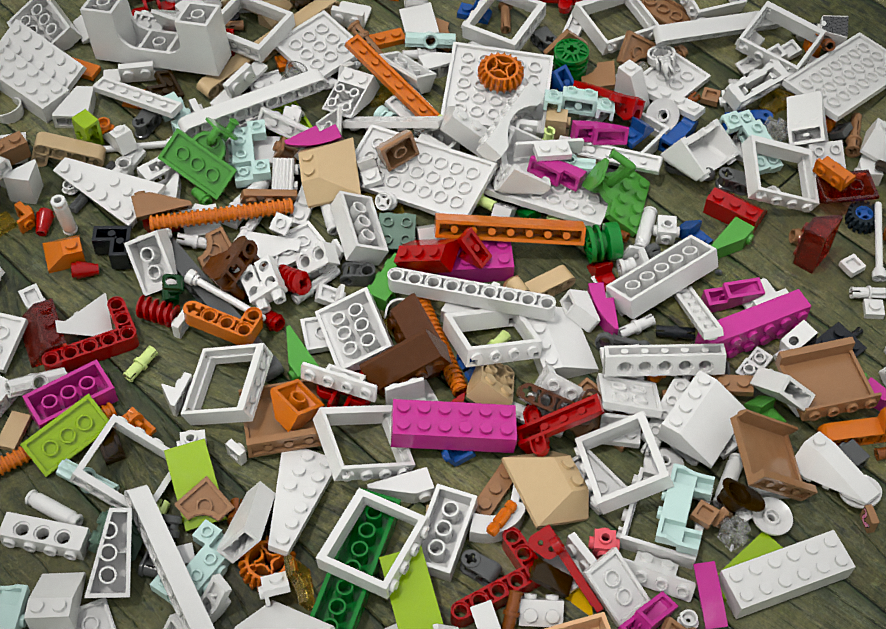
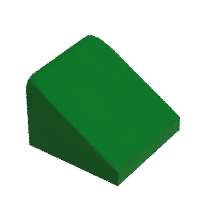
(525, 212)

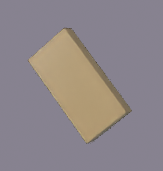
(14, 430)

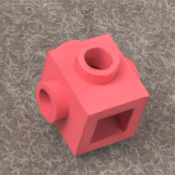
(603, 541)

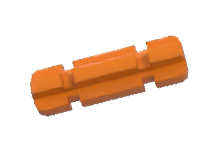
(501, 518)

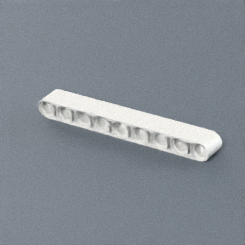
(707, 28)
(251, 103)
(472, 293)
(167, 559)

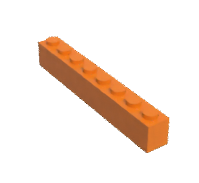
(511, 229)

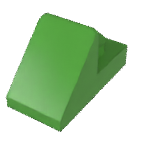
(764, 405)

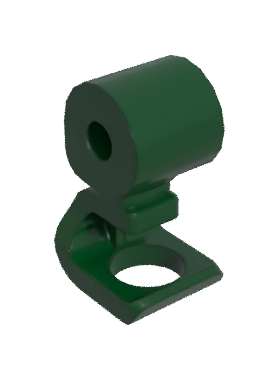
(171, 292)

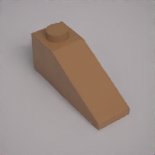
(153, 203)

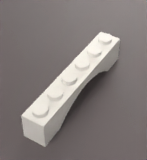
(496, 141)

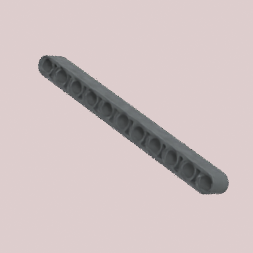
(183, 265)

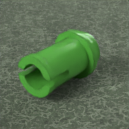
(201, 196)

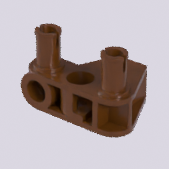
(222, 266)

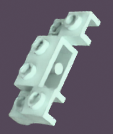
(579, 101)
(747, 125)
(244, 156)
(677, 506)
(204, 564)
(12, 606)

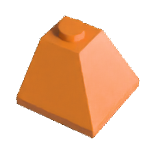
(63, 252)
(294, 404)

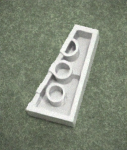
(113, 559)

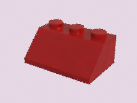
(726, 206)
(428, 255)

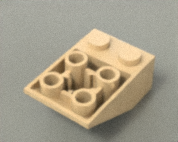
(491, 384)

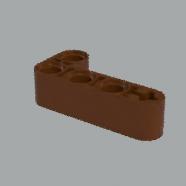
(555, 400)

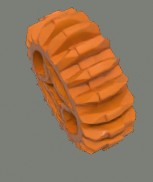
(496, 72)
(252, 572)

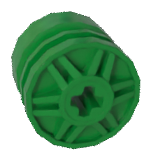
(573, 54)
(603, 242)

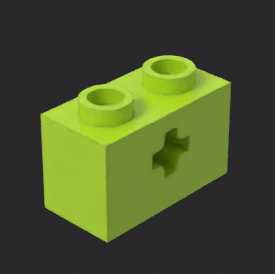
(87, 127)

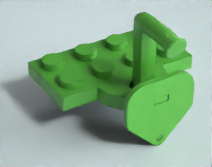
(202, 157)
(621, 189)

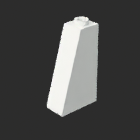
(248, 523)

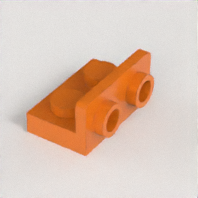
(833, 173)

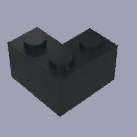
(111, 241)

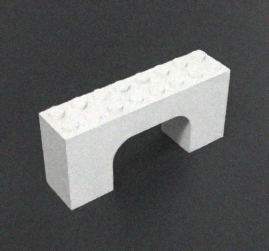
(196, 47)

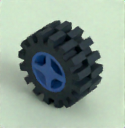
(861, 217)

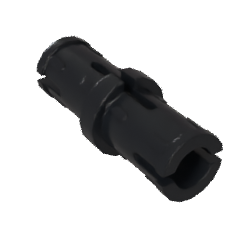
(675, 332)

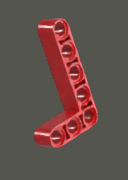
(99, 347)
(503, 584)

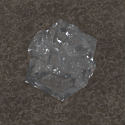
(776, 128)
(734, 532)

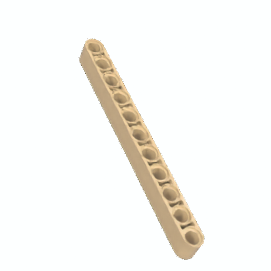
(212, 86)

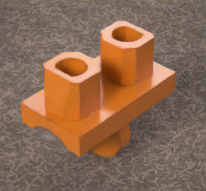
(137, 420)

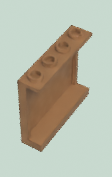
(832, 375)
(267, 435)
(769, 455)

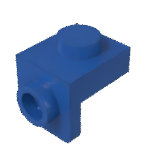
(457, 457)

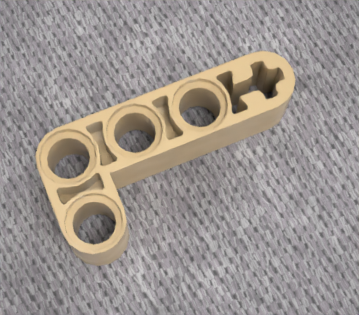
(58, 147)
(548, 283)

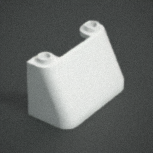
(703, 149)
(512, 172)

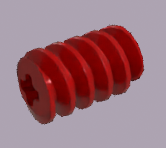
(295, 279)
(156, 312)

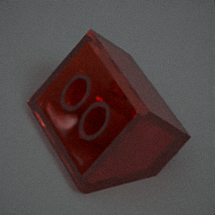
(860, 189)
(816, 241)
(41, 331)

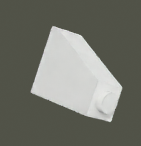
(631, 81)
(79, 99)
(782, 388)

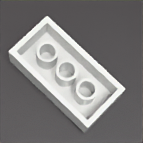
(359, 228)
(449, 522)

